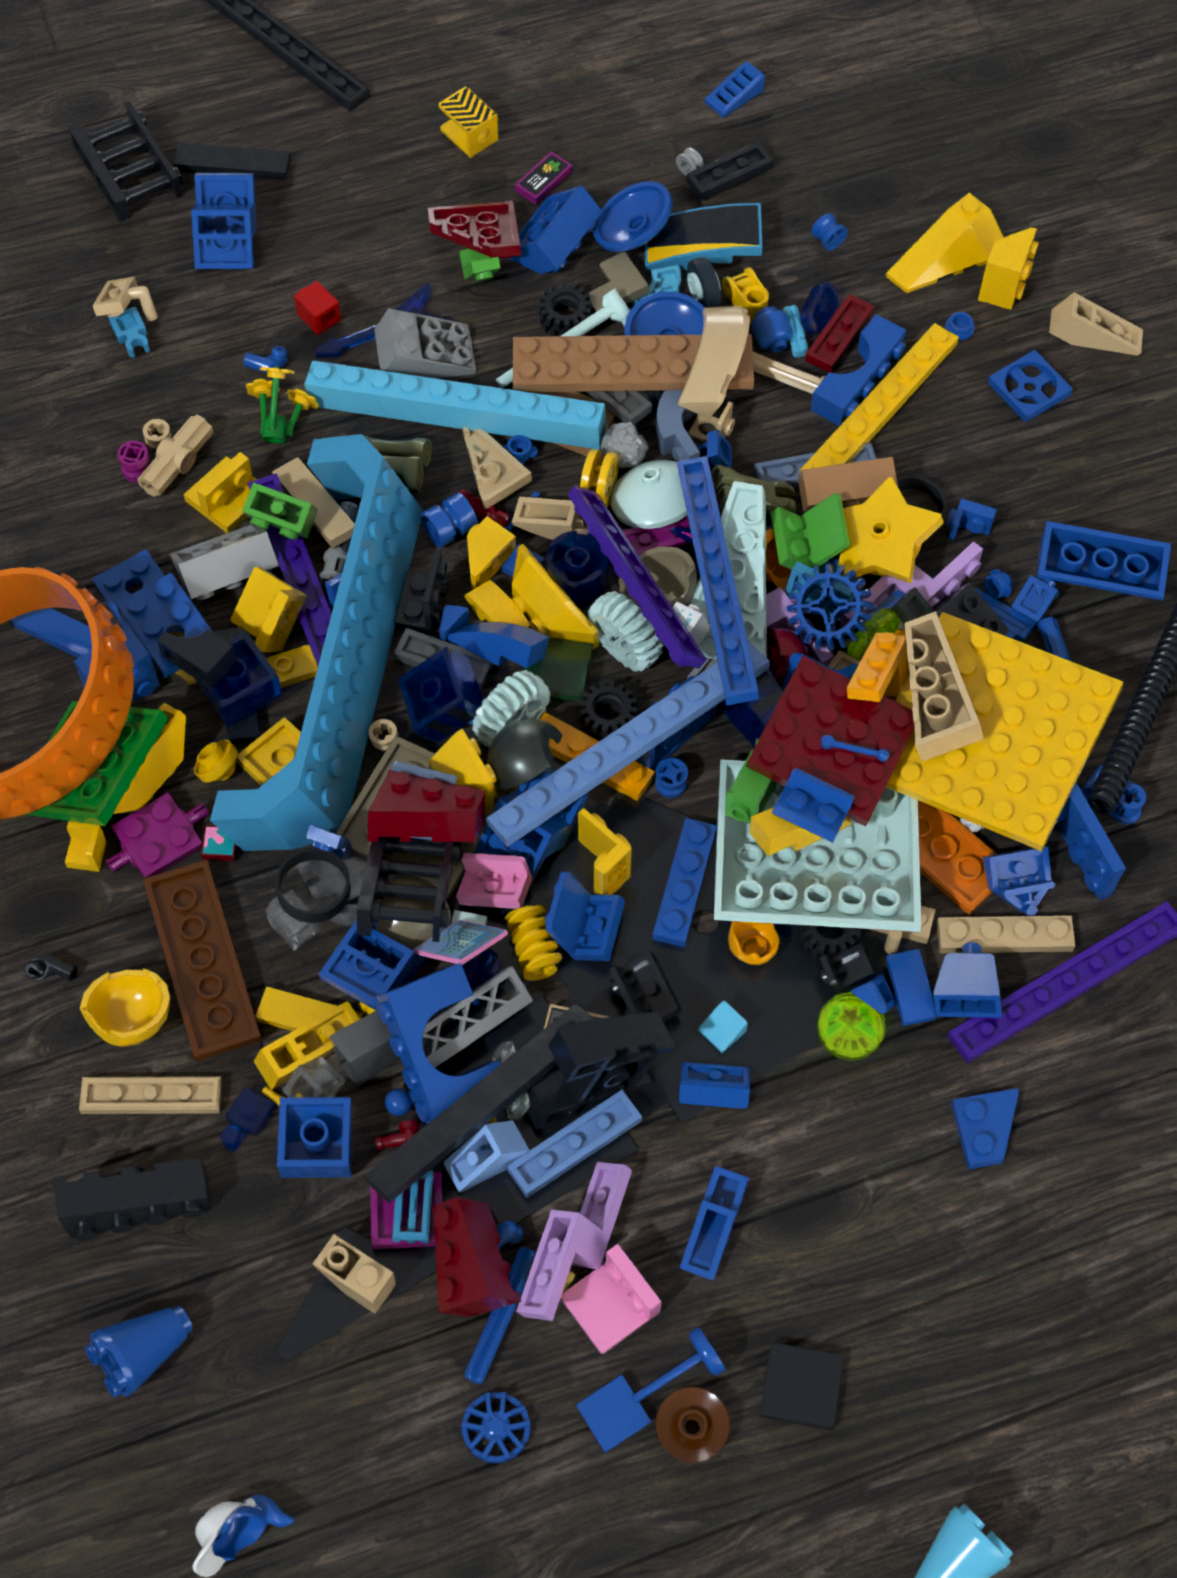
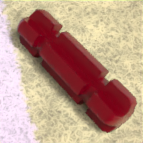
(499, 516)

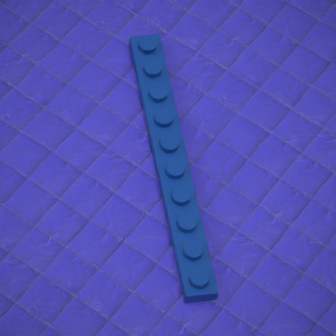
(717, 582)

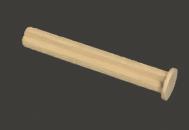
(785, 373)

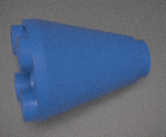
(137, 1347)

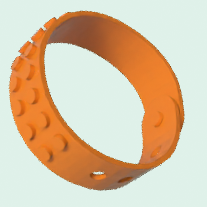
(100, 711)

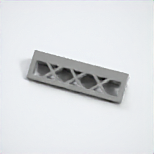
(476, 1026)

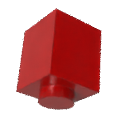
(317, 307)

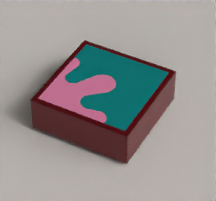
(217, 845)

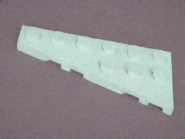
(745, 539)

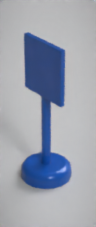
(616, 1411)

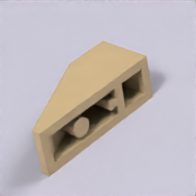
(1094, 327)

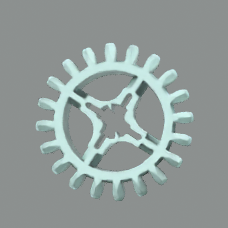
(625, 631)
(513, 700)

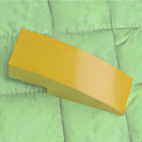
(777, 834)

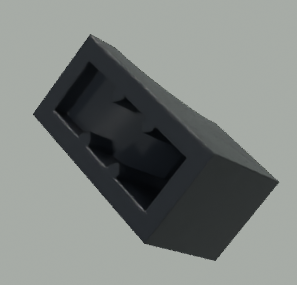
(202, 656)

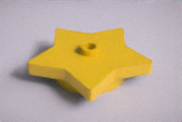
(886, 534)

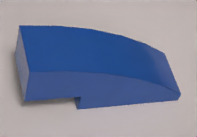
(502, 642)
(714, 1222)

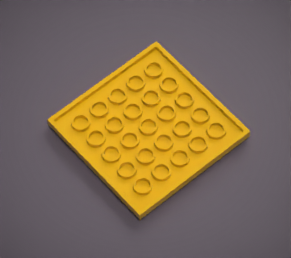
(1037, 732)

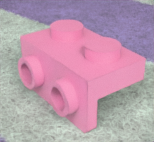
(494, 881)

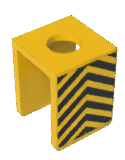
(471, 122)

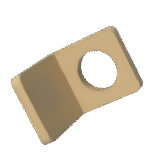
(724, 424)

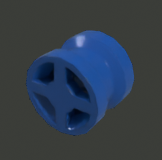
(829, 231)
(674, 770)

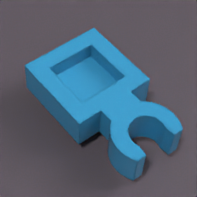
(130, 330)

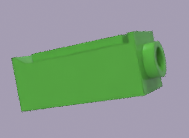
(748, 794)

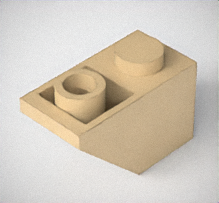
(355, 1273)

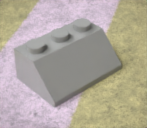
(223, 561)

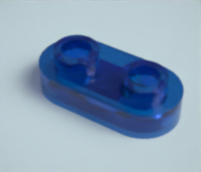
(819, 308)

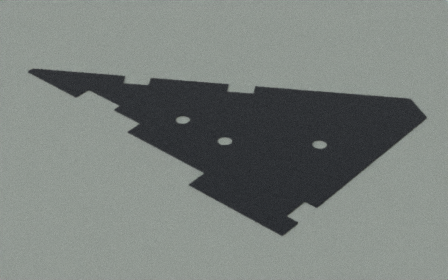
(774, 998)

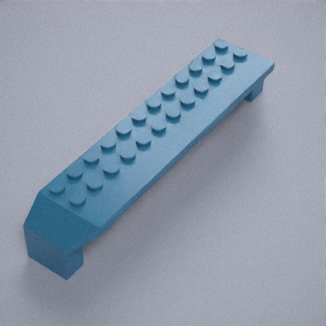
(324, 774)

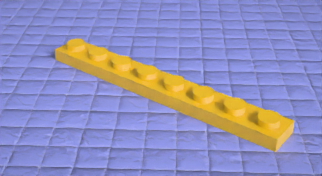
(885, 399)

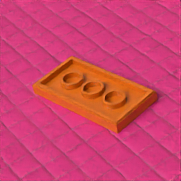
(952, 857)

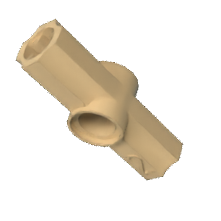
(175, 455)

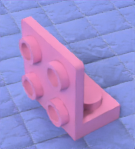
(612, 1301)

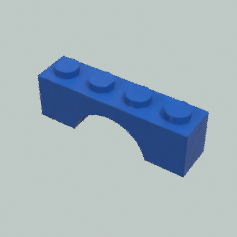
(842, 393)

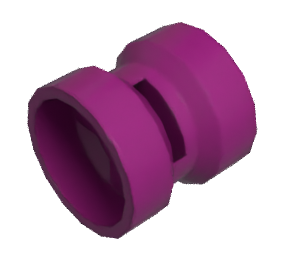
(133, 459)

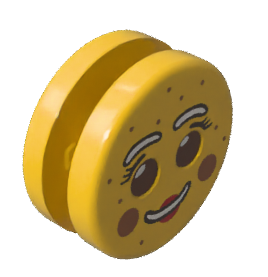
(600, 475)

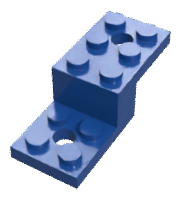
(151, 610)

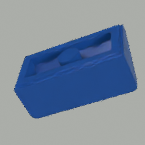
(714, 1085)

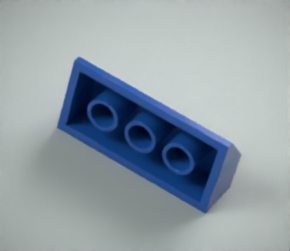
(1103, 560)

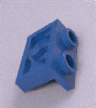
(813, 805)

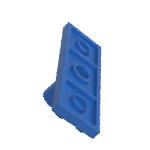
(1090, 845)

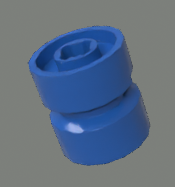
(452, 518)

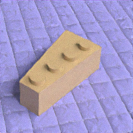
(940, 700)

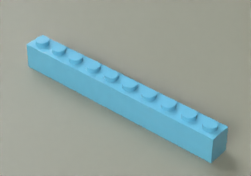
(457, 404)

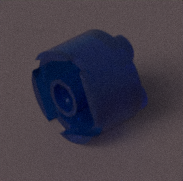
(578, 566)

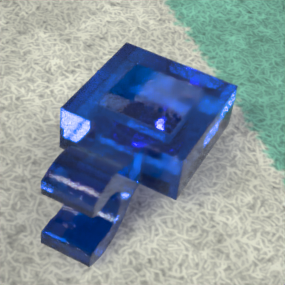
(245, 1115)

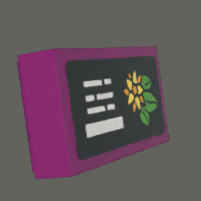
(543, 178)

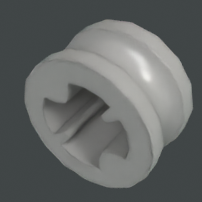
(689, 161)

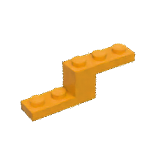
(881, 668)

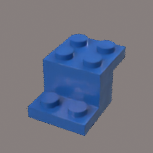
(224, 221)
(539, 842)
(370, 965)

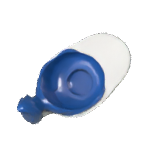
(233, 1527)

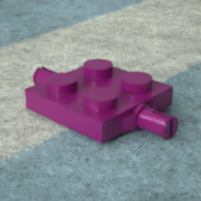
(157, 836)

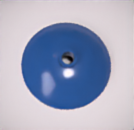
(633, 217)
(665, 315)

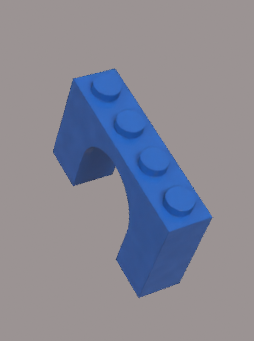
(406, 1014)

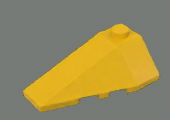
(951, 244)

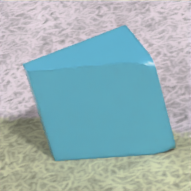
(723, 1026)

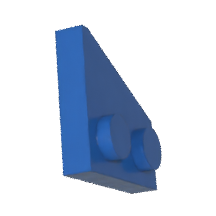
(985, 1126)

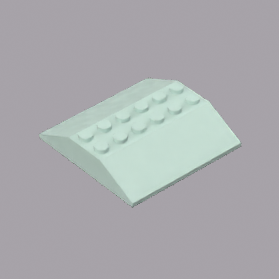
(856, 882)

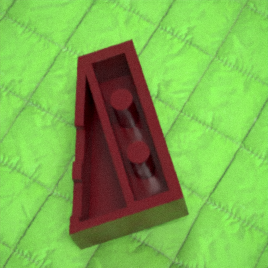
(425, 808)
(468, 1259)

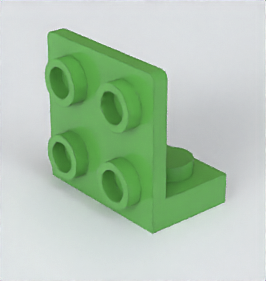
(812, 536)

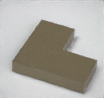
(620, 275)

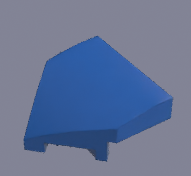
(1020, 877)

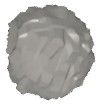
(626, 443)

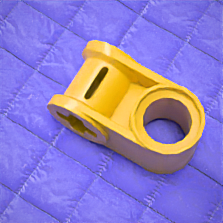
(746, 291)

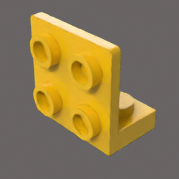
(268, 609)
(613, 853)

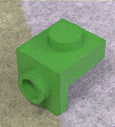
(478, 265)

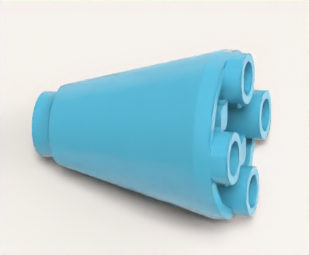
(964, 1549)

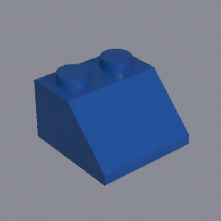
(315, 1138)

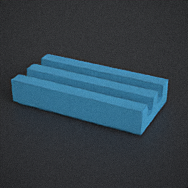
(412, 1236)

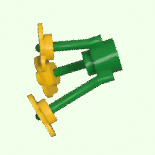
(274, 427)

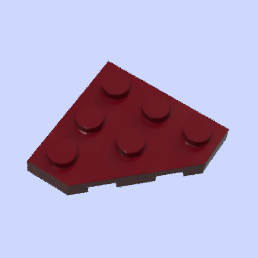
(480, 227)

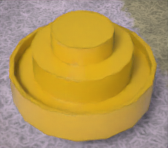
(216, 761)

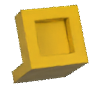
(85, 846)

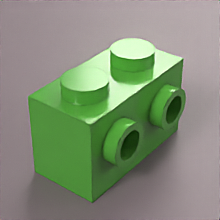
(279, 510)

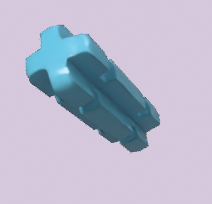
(798, 341)

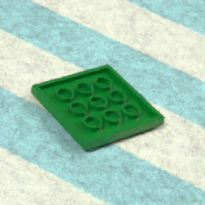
(101, 793)

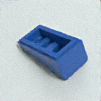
(745, 75)

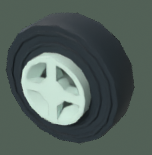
(703, 282)

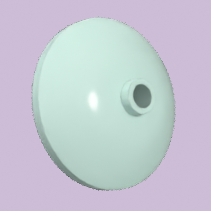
(649, 495)

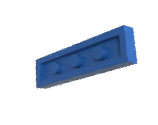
(684, 882)

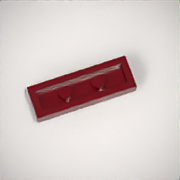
(839, 333)

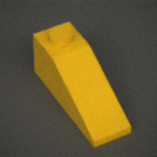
(309, 1042)

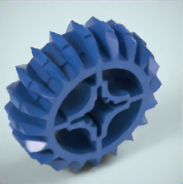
(815, 606)

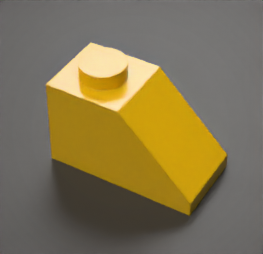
(488, 550)

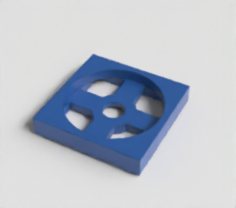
(1048, 375)

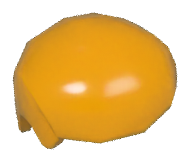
(753, 941)

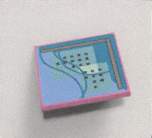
(461, 942)

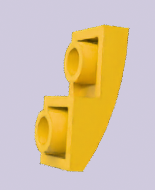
(494, 605)

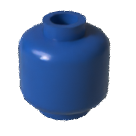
(772, 329)

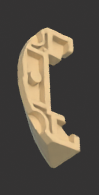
(716, 360)

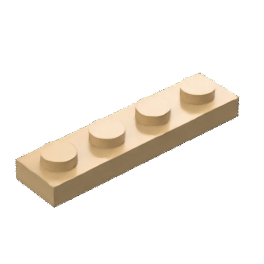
(1007, 933)

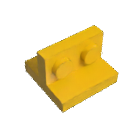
(223, 492)

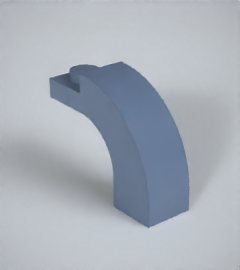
(670, 430)

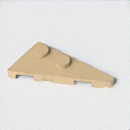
(494, 467)

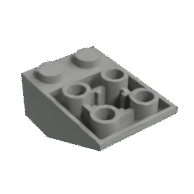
(423, 345)

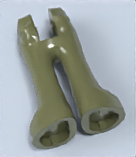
(407, 459)
(776, 492)

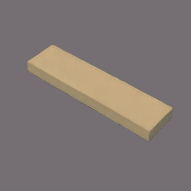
(330, 519)
(150, 1095)

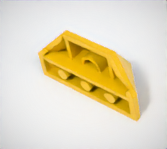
(547, 604)
(159, 763)

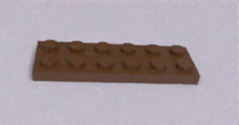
(201, 960)

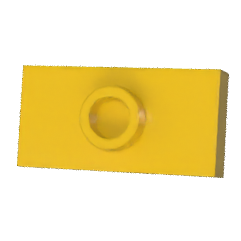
(294, 665)

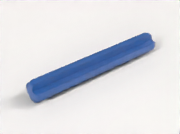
(499, 1320)

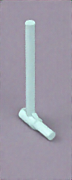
(613, 307)

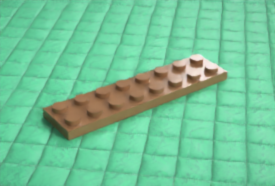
(613, 363)

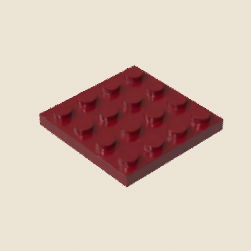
(819, 706)

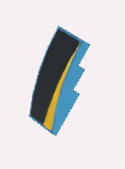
(709, 233)

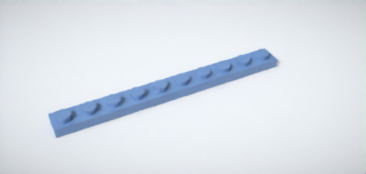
(613, 753)

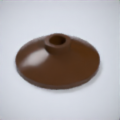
(695, 1406)

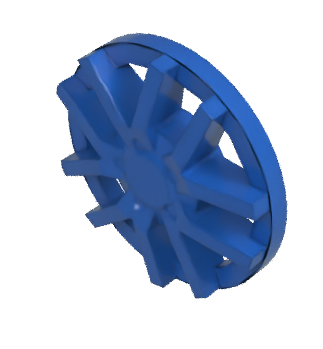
(496, 1427)

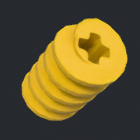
(532, 942)

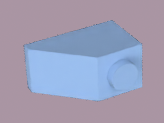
(485, 1154)

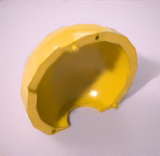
(126, 1006)

